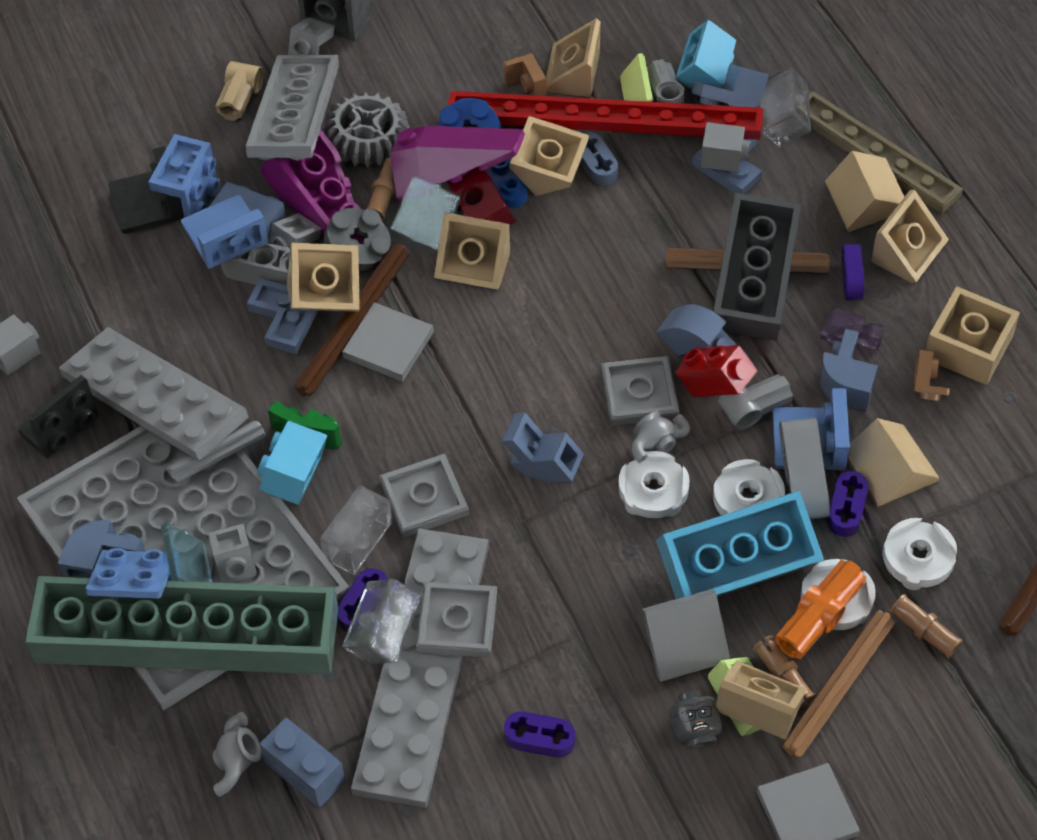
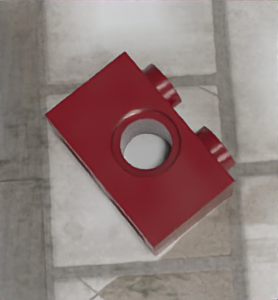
(479, 188)

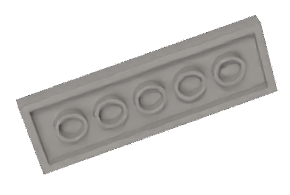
(292, 107)
(155, 393)

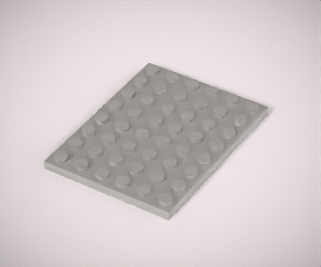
(135, 492)

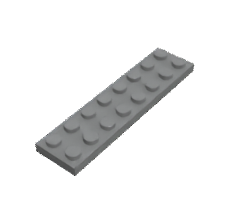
(418, 689)

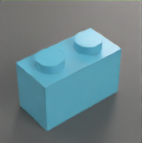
(706, 56)
(292, 462)

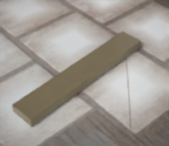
(909, 171)

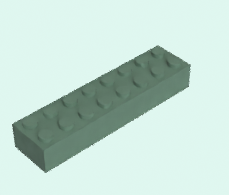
(187, 627)

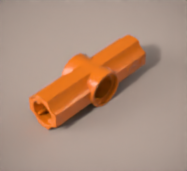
(820, 609)

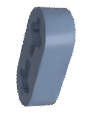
(601, 156)

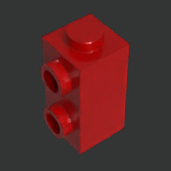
(716, 371)

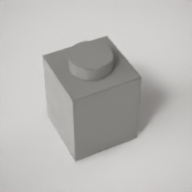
(724, 147)
(16, 344)

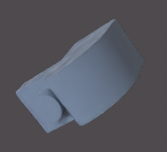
(741, 88)
(692, 328)
(842, 371)
(540, 455)
(87, 543)

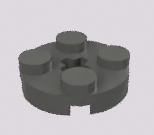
(365, 224)

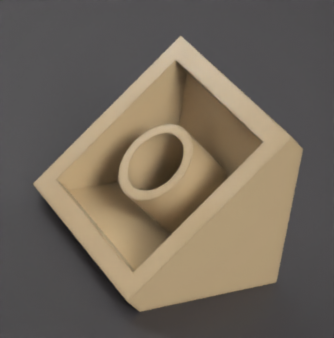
(575, 61)
(548, 156)
(863, 190)
(908, 239)
(472, 251)
(323, 277)
(889, 461)
(759, 699)

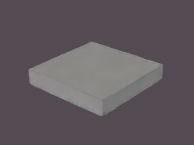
(388, 341)
(638, 389)
(424, 495)
(457, 619)
(686, 634)
(808, 806)

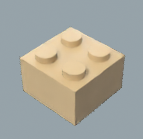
(972, 335)

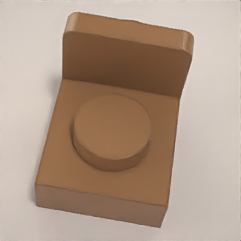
(527, 72)
(925, 369)

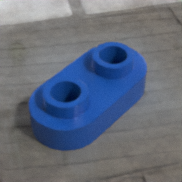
(504, 179)

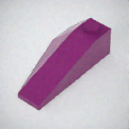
(449, 153)
(313, 184)

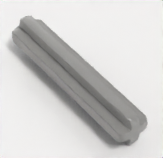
(231, 444)

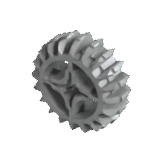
(367, 121)

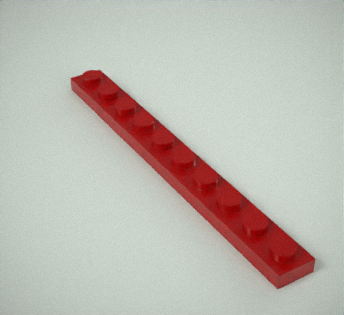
(618, 114)

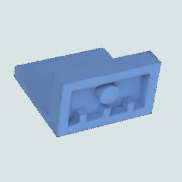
(187, 173)
(225, 230)
(832, 428)
(129, 574)

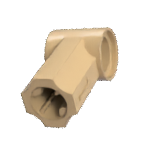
(240, 84)

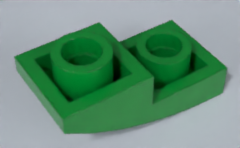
(280, 415)

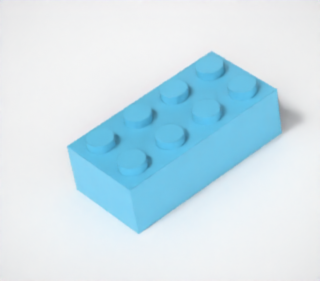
(741, 548)

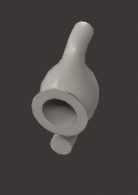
(657, 434)
(235, 752)

